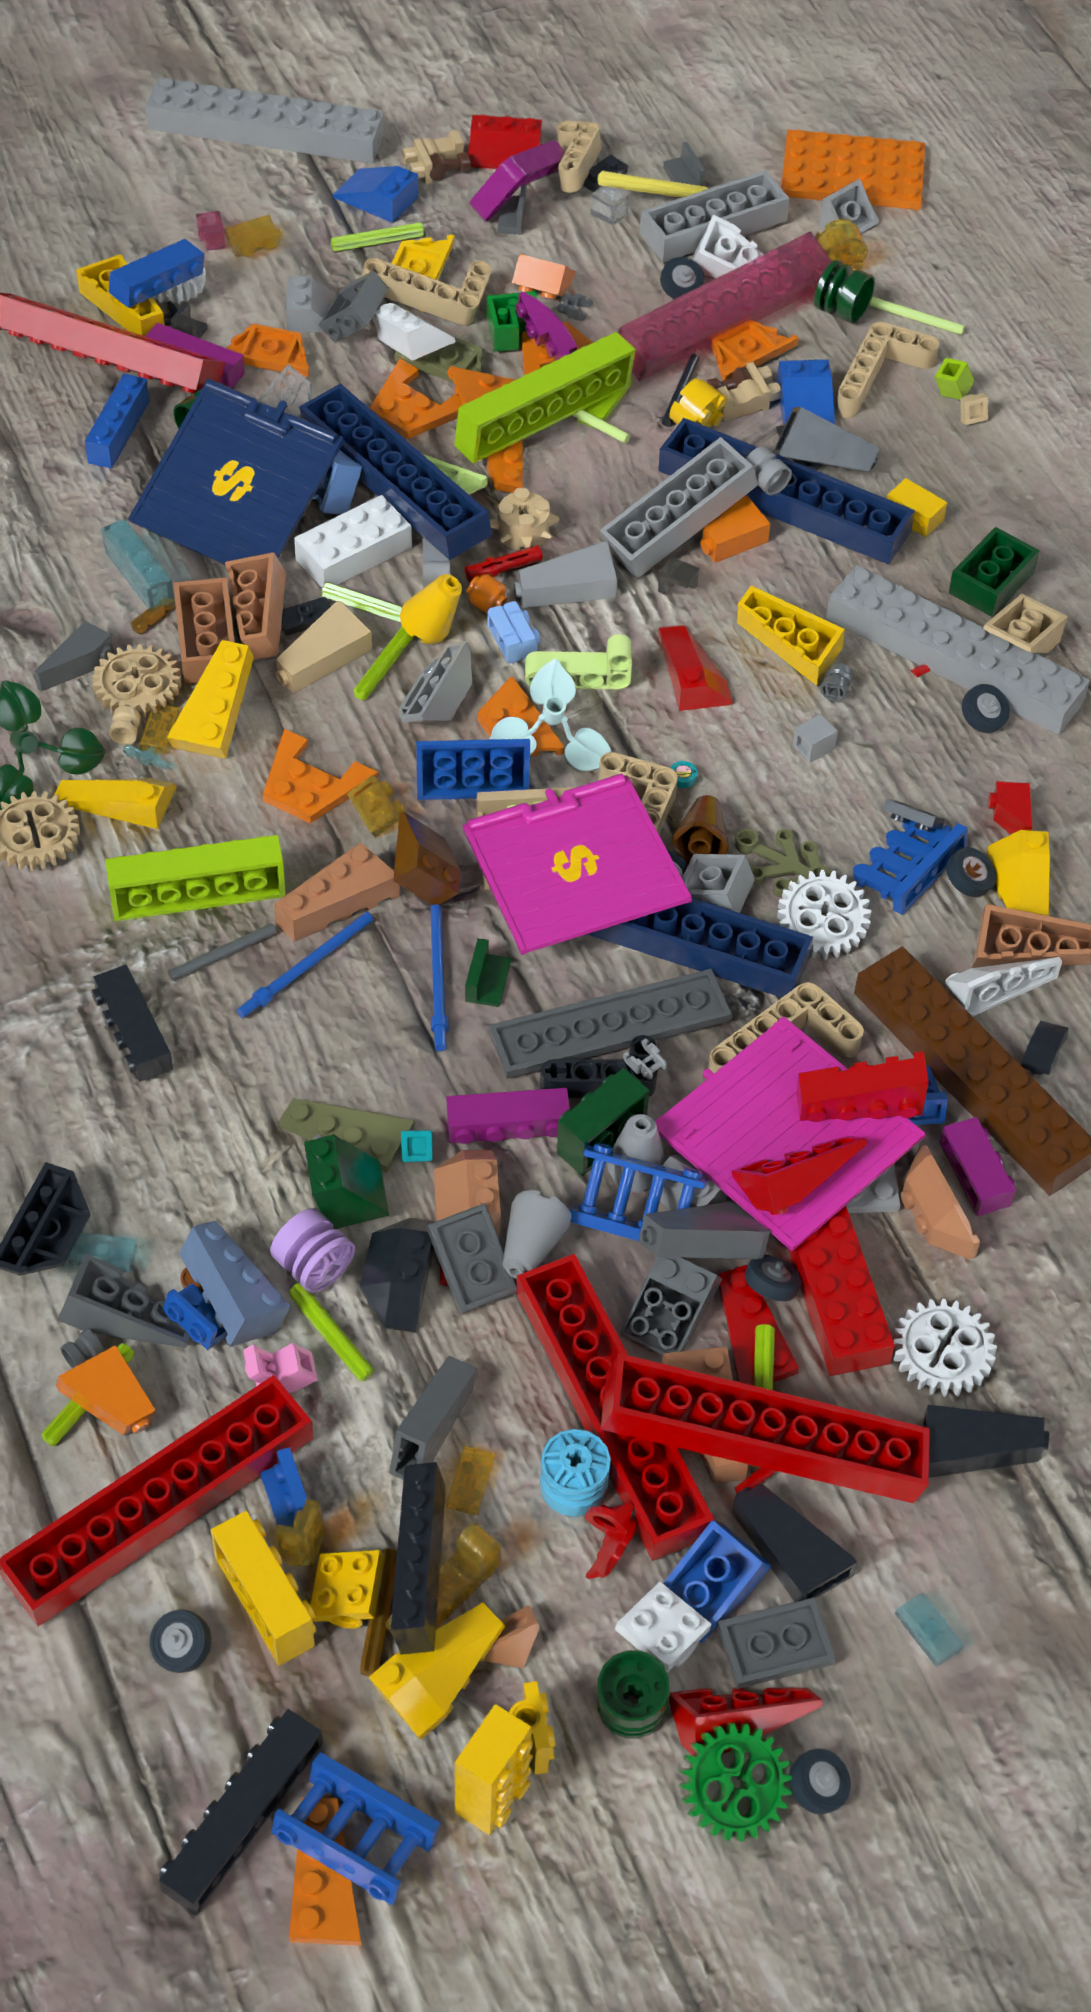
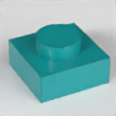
(417, 1145)

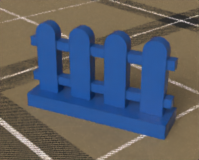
(915, 875)

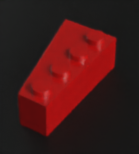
(864, 1090)

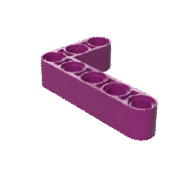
(514, 173)

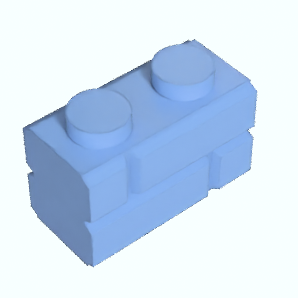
(512, 631)

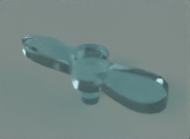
(145, 757)

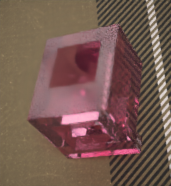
(211, 230)

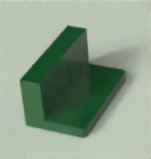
(486, 976)

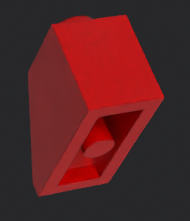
(1011, 806)

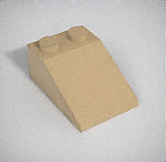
(1028, 625)

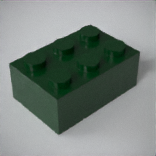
(993, 571)
(600, 1118)

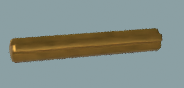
(376, 1627)

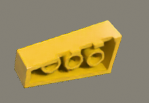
(94, 285)
(214, 705)

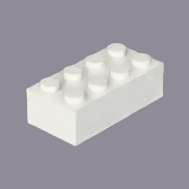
(353, 542)

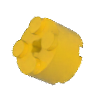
(699, 404)

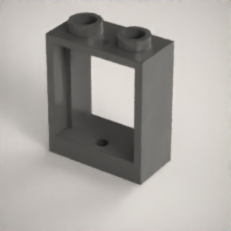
(353, 307)

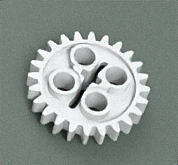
(828, 891)
(917, 1333)

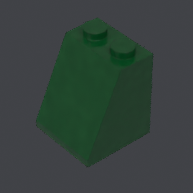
(345, 1182)

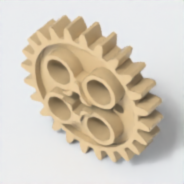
(137, 679)
(54, 825)

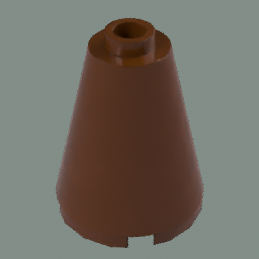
(701, 830)

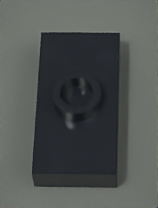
(303, 615)

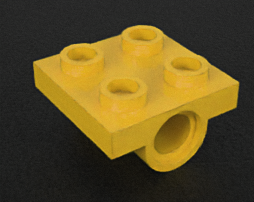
(347, 1587)
(534, 1711)

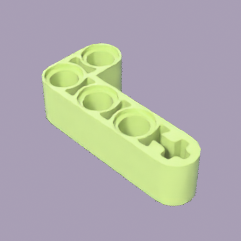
(589, 669)

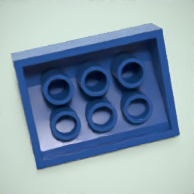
(471, 766)

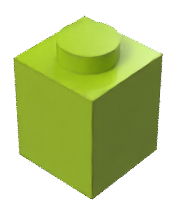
(954, 378)

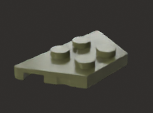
(458, 354)

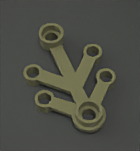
(785, 863)

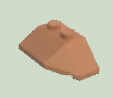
(467, 1182)
(936, 1207)

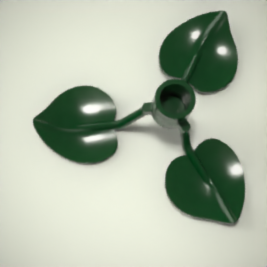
(21, 707)

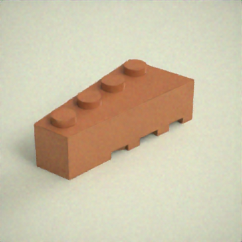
(258, 600)
(334, 893)
(1023, 936)

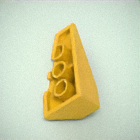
(125, 799)
(1022, 870)
(426, 1683)

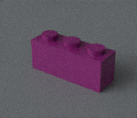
(977, 1166)

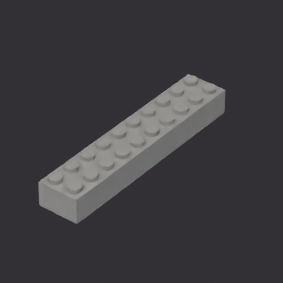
(265, 120)
(956, 648)

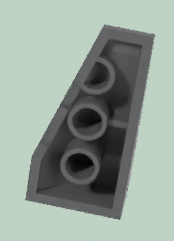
(116, 1307)

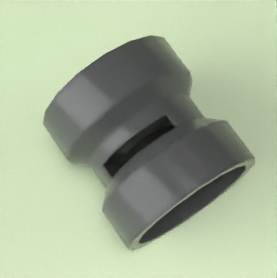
(836, 682)
(83, 1349)

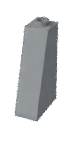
(569, 578)

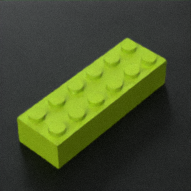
(195, 877)

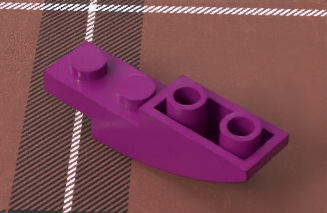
(545, 327)

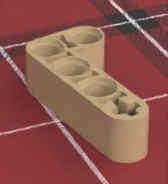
(582, 148)

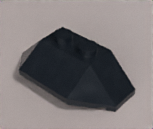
(45, 1223)
(398, 1273)

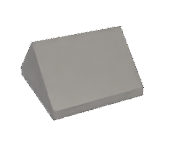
(851, 204)

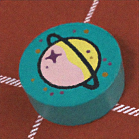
(686, 774)

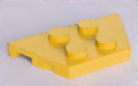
(424, 256)

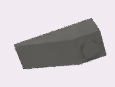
(74, 656)

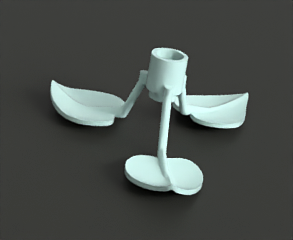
(555, 690)

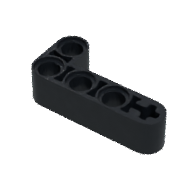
(567, 1072)

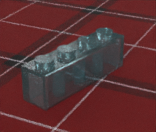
(138, 565)

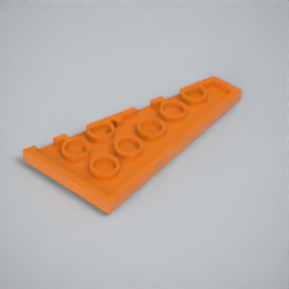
(507, 464)

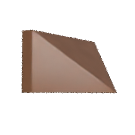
(515, 1640)

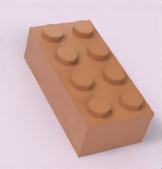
(202, 623)

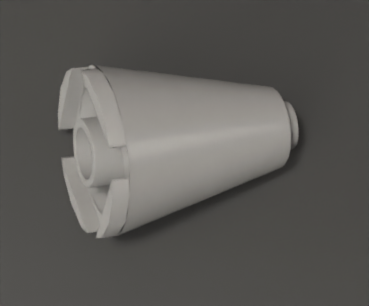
(641, 1141)
(533, 1230)

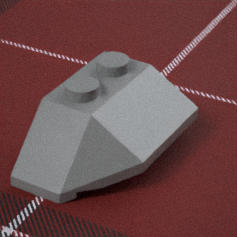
(439, 687)

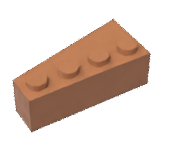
(714, 1363)

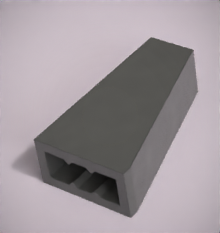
(704, 1232)
(432, 1416)

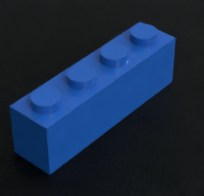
(156, 273)
(117, 421)

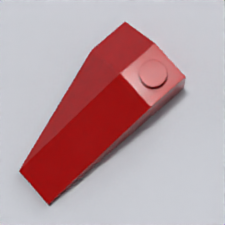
(692, 673)
(786, 1182)
(700, 1711)

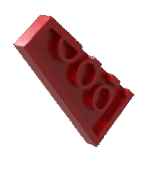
(743, 1313)

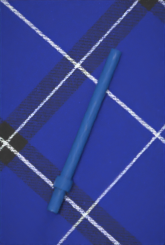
(264, 995)
(439, 1021)

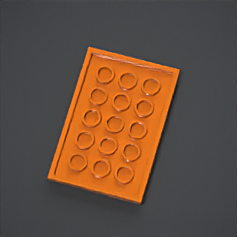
(826, 162)

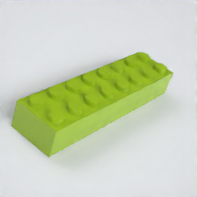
(544, 397)

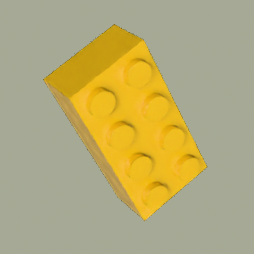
(263, 1587)
(493, 1770)

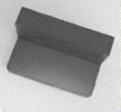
(686, 168)
(513, 214)

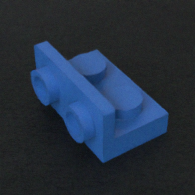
(194, 1316)
(284, 1488)

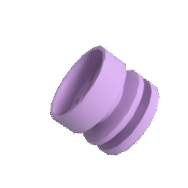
(312, 1250)

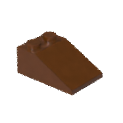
(425, 862)

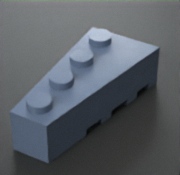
(233, 1285)

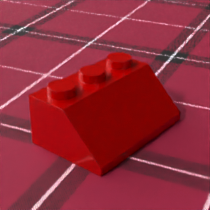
(498, 138)

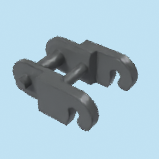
(570, 303)

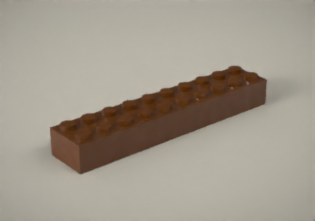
(976, 1070)

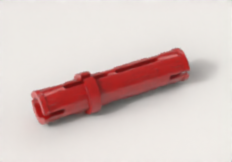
(494, 566)

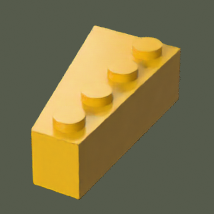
(791, 632)

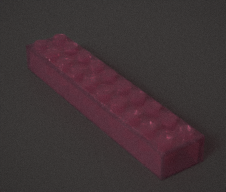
(724, 303)

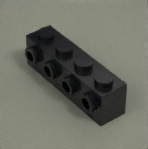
(132, 1022)

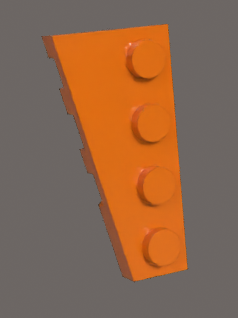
(322, 1898)

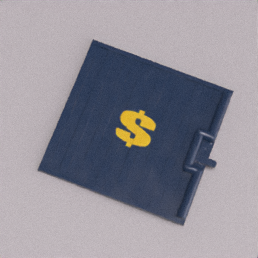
(235, 476)

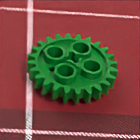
(707, 1767)

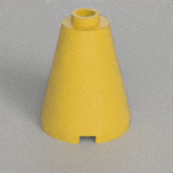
(432, 610)

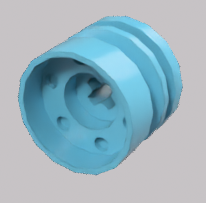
(572, 1488)

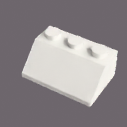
(408, 332)

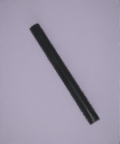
(684, 380)

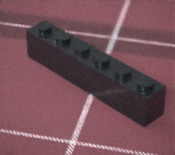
(418, 1559)
(240, 1812)

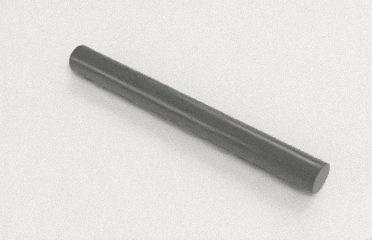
(222, 952)

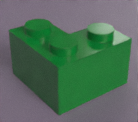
(504, 321)

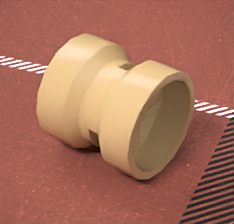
(125, 725)

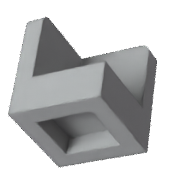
(815, 738)

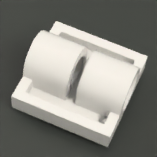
(664, 1627)

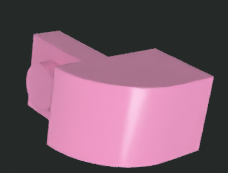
(290, 1365)

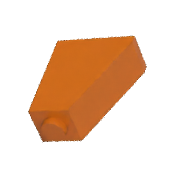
(735, 531)
(108, 1392)

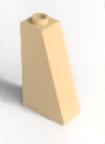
(323, 648)

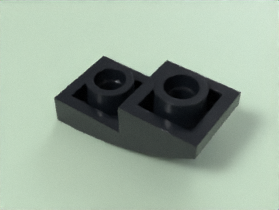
(1044, 1048)

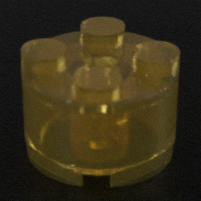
(843, 243)

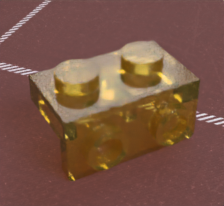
(253, 236)

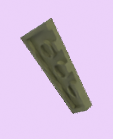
(368, 1131)

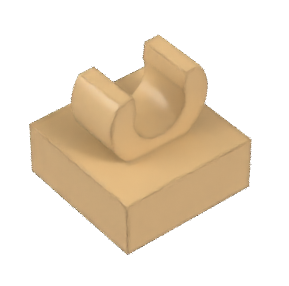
(974, 408)

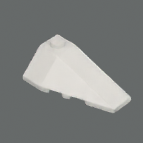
(723, 249)
(992, 985)

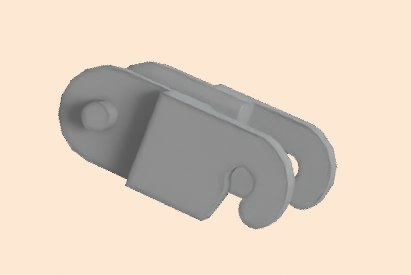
(639, 1066)

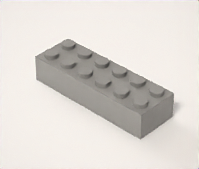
(747, 203)
(679, 507)

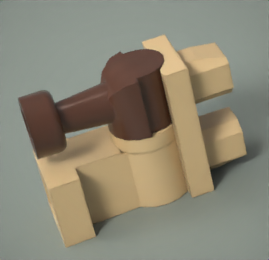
(435, 157)
(747, 391)

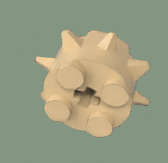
(523, 519)

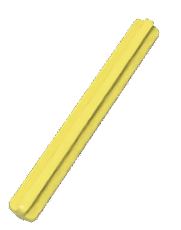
(647, 184)

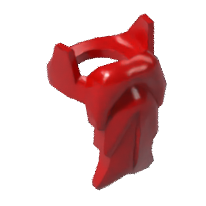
(618, 1534)

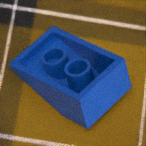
(380, 191)
(806, 386)
(717, 1574)

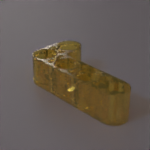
(465, 1571)

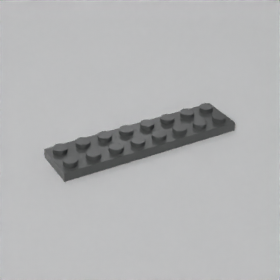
(609, 1022)

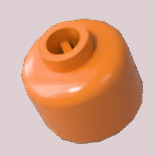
(486, 593)

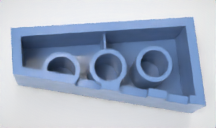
(338, 485)

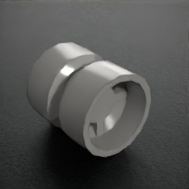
(770, 472)

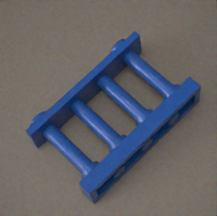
(616, 1221)
(369, 1799)

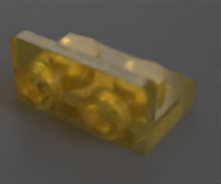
(376, 805)
(302, 1542)

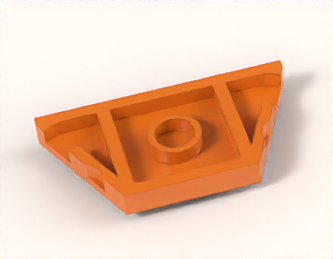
(748, 344)
(271, 348)
(513, 702)

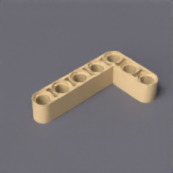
(432, 295)
(882, 342)
(651, 782)
(813, 1014)

